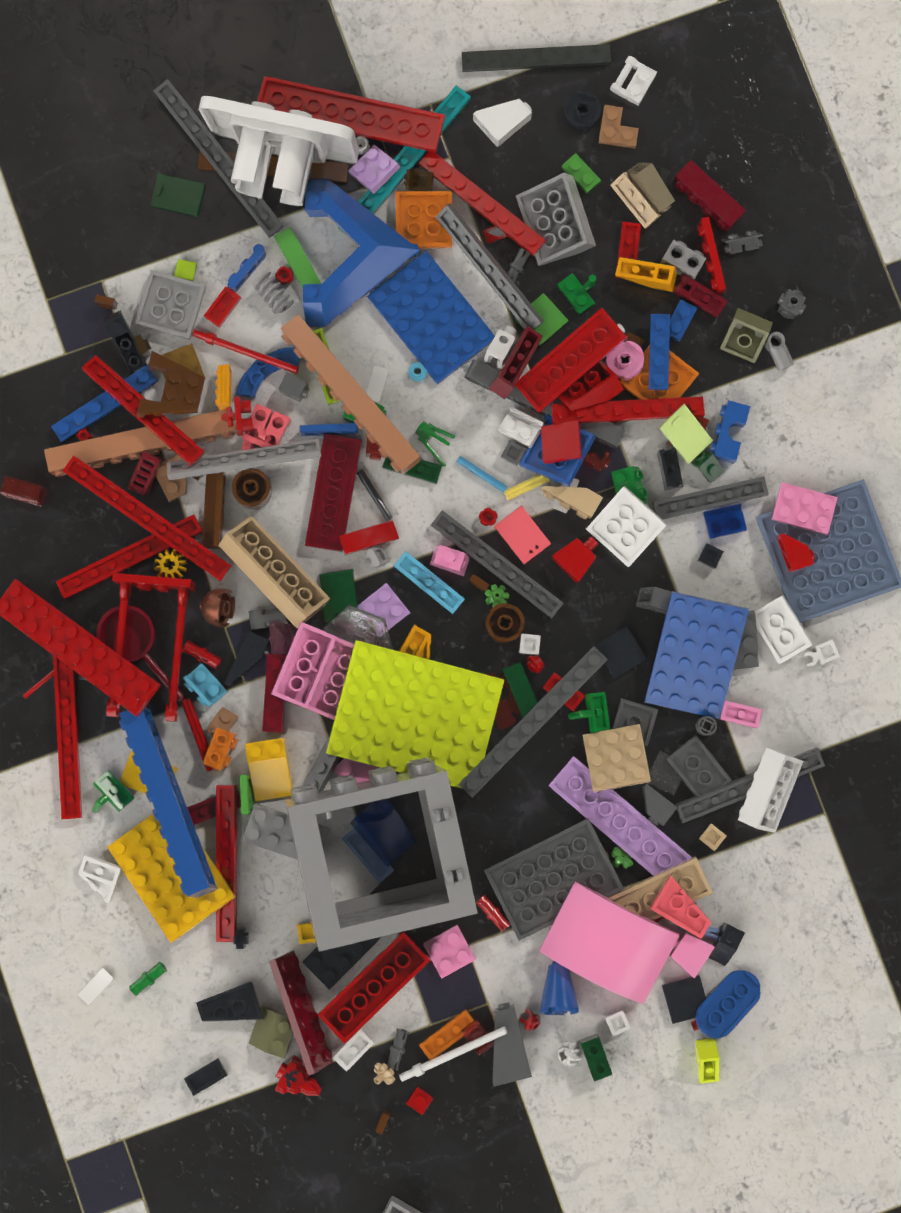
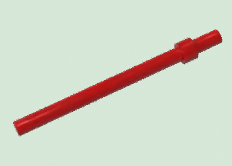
(212, 339)

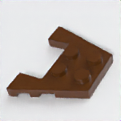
(181, 389)

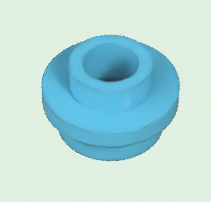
(417, 377)

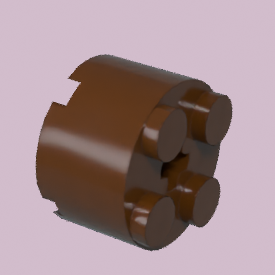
(253, 499)
(506, 612)

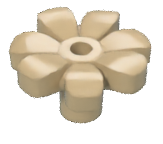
(384, 1074)

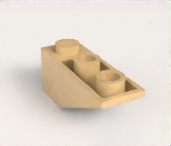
(579, 499)

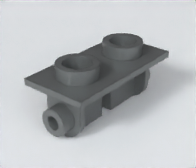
(735, 242)

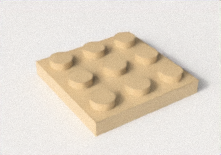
(616, 758)

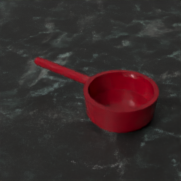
(137, 640)

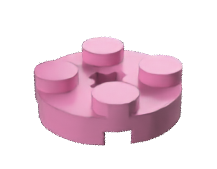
(636, 360)

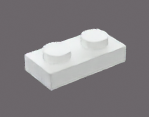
(353, 1050)

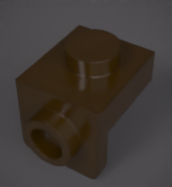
(418, 180)

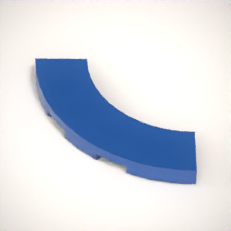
(260, 371)

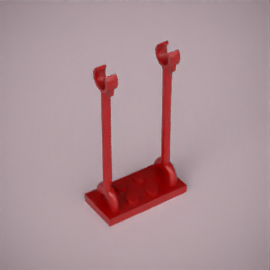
(162, 584)

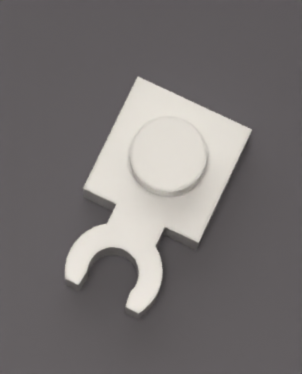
(824, 653)

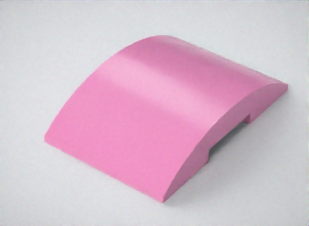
(314, 671)
(608, 943)

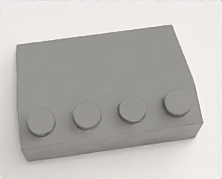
(557, 216)

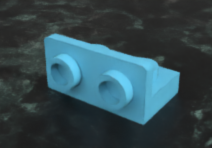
(205, 685)

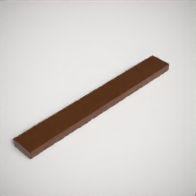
(333, 171)

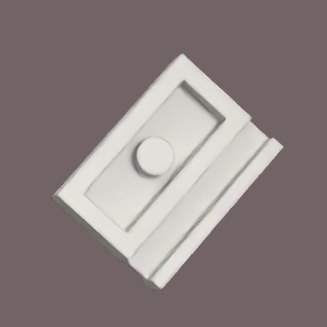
(521, 427)

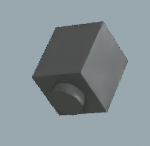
(294, 387)

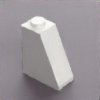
(503, 120)

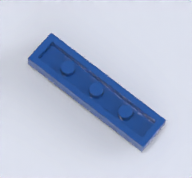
(659, 352)

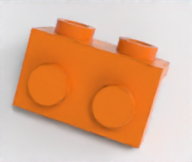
(220, 749)

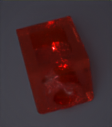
(592, 460)
(474, 1031)

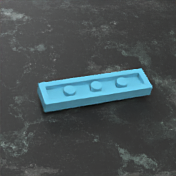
(429, 582)

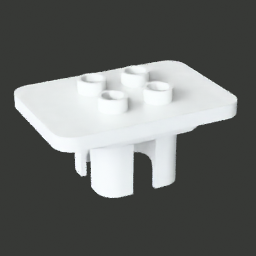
(290, 135)

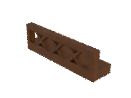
(214, 510)

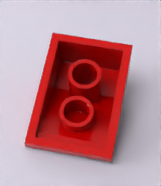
(594, 387)

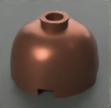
(218, 607)

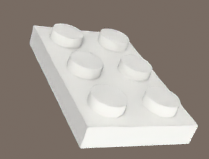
(781, 629)

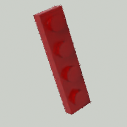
(709, 248)

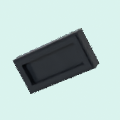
(205, 1076)

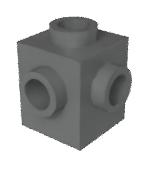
(786, 307)

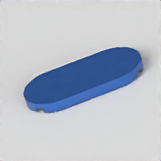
(728, 1004)

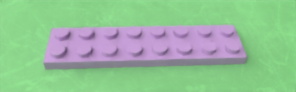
(618, 819)

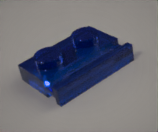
(724, 521)

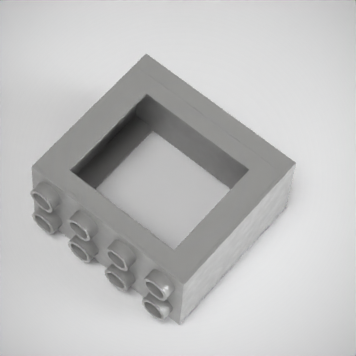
(394, 909)

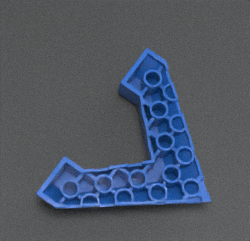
(378, 254)

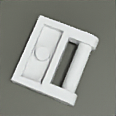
(638, 85)

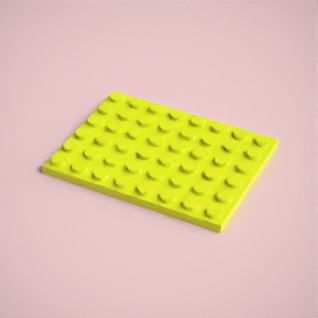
(413, 709)

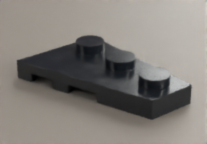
(232, 1005)

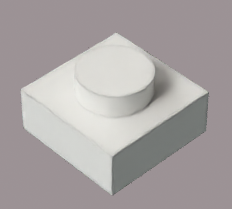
(529, 644)
(617, 1023)

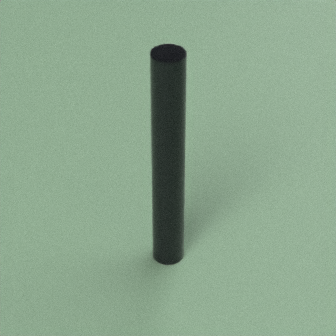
(375, 496)

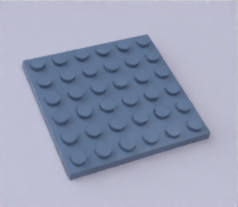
(849, 561)

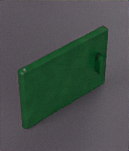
(178, 195)
(340, 589)

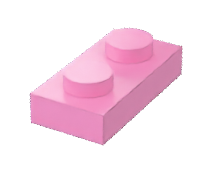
(741, 714)

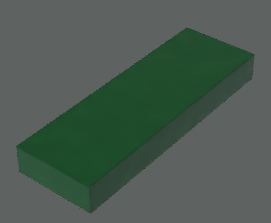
(423, 470)
(520, 688)

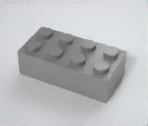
(272, 831)

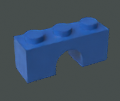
(732, 414)

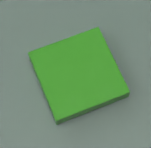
(552, 317)
(246, 794)

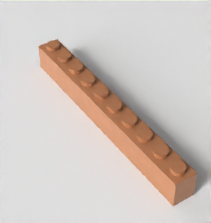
(350, 394)
(134, 442)

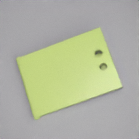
(686, 434)

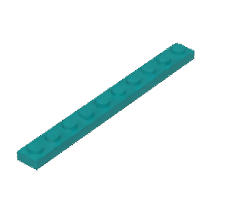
(409, 156)

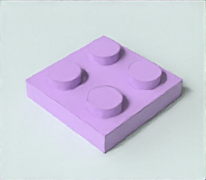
(374, 169)
(386, 605)

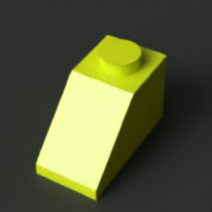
(707, 1060)

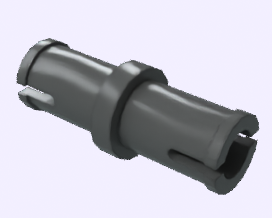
(517, 266)
(397, 1049)

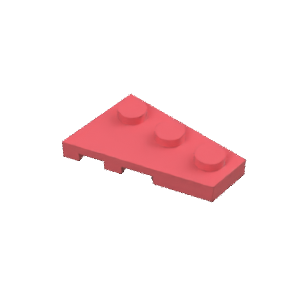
(680, 909)

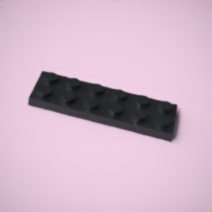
(334, 963)

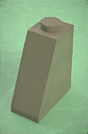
(651, 185)

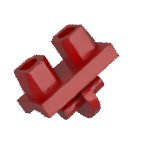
(242, 425)

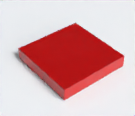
(561, 442)

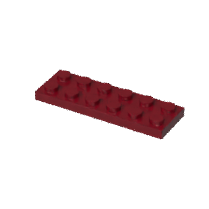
(333, 492)
(301, 1012)

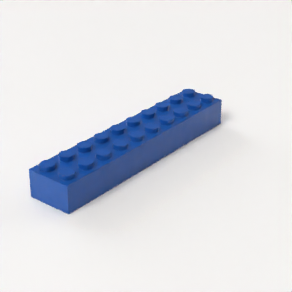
(168, 803)

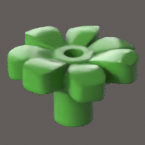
(496, 591)
(621, 858)

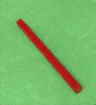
(39, 684)

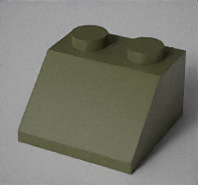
(746, 335)
(273, 1033)

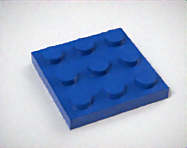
(561, 472)

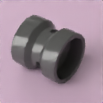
(703, 724)

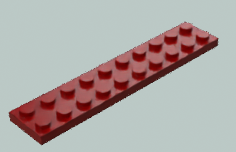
(364, 115)
(77, 648)

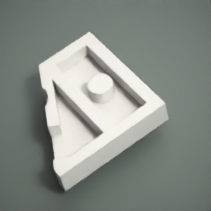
(100, 875)

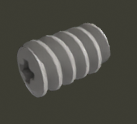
(272, 294)

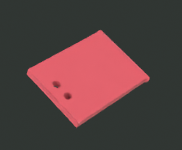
(522, 535)

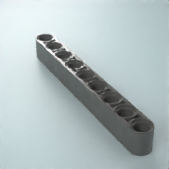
(484, 375)

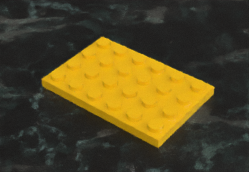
(151, 872)

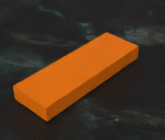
(446, 1035)

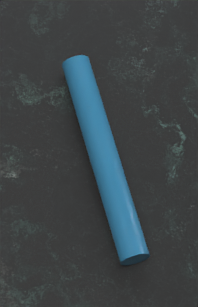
(482, 474)

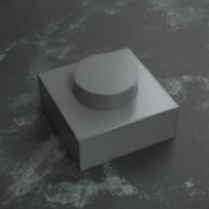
(513, 453)

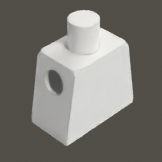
(500, 347)

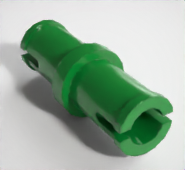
(148, 978)

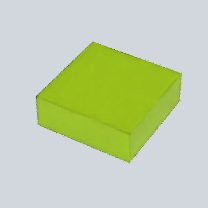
(186, 270)

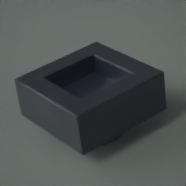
(710, 556)

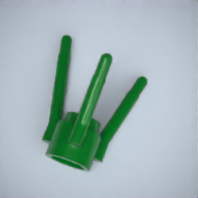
(427, 431)

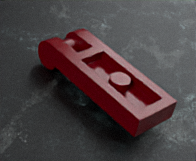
(700, 296)

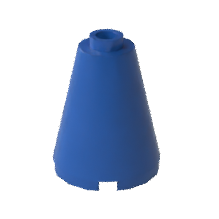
(558, 992)

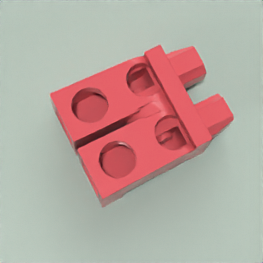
(267, 428)

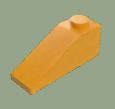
(647, 273)

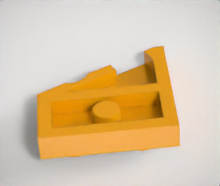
(417, 643)

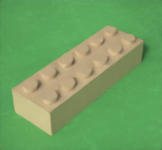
(274, 571)

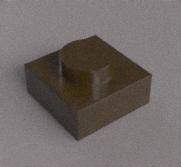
(143, 346)

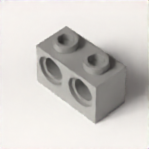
(681, 264)

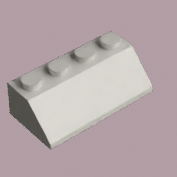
(770, 790)

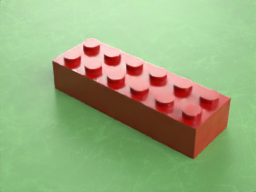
(374, 986)

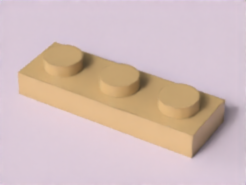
(635, 200)

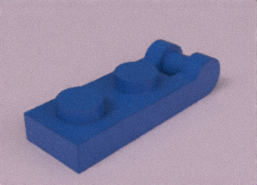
(247, 267)

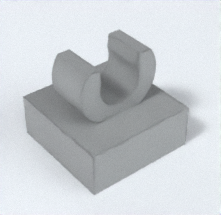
(376, 556)

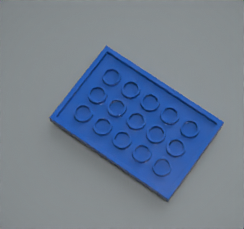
(431, 317)
(696, 655)

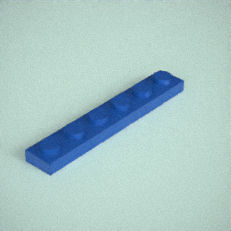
(100, 406)

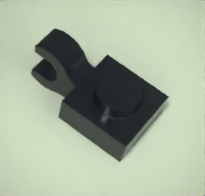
(241, 938)

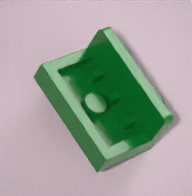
(632, 479)

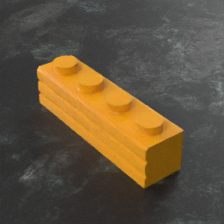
(223, 385)

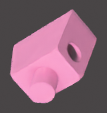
(449, 560)
(691, 953)

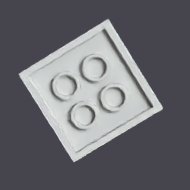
(626, 526)

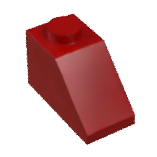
(795, 553)

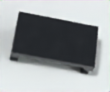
(670, 469)

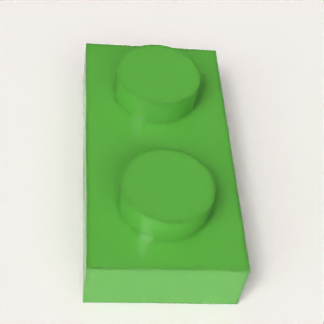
(582, 174)

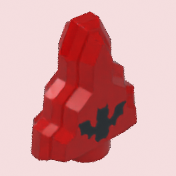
(295, 1079)

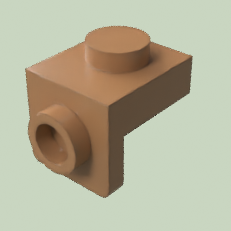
(224, 719)

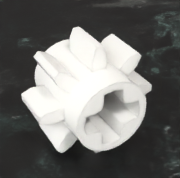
(569, 1054)

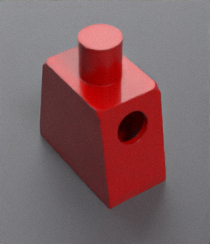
(576, 557)

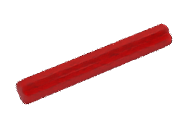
(196, 729)

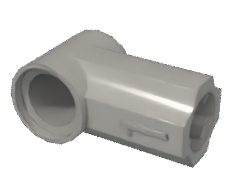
(779, 353)

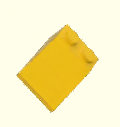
(269, 769)

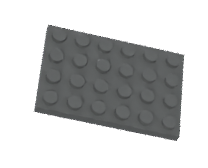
(540, 877)

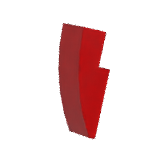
(368, 537)

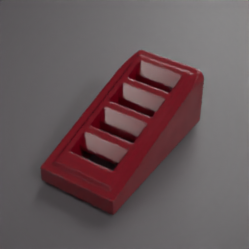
(140, 484)

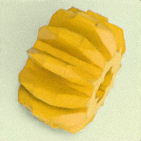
(174, 558)

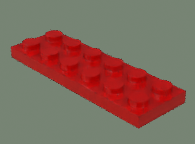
(570, 360)

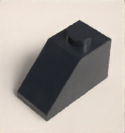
(726, 944)

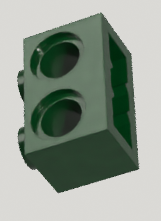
(595, 1057)

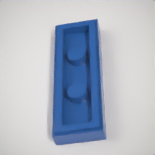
(331, 429)

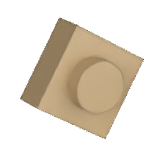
(712, 837)

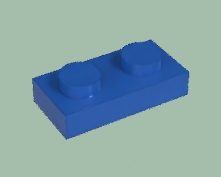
(680, 319)

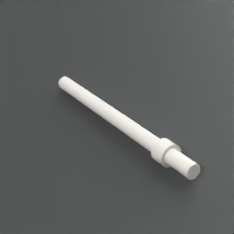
(419, 1069)

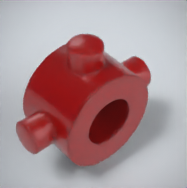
(83, 435)

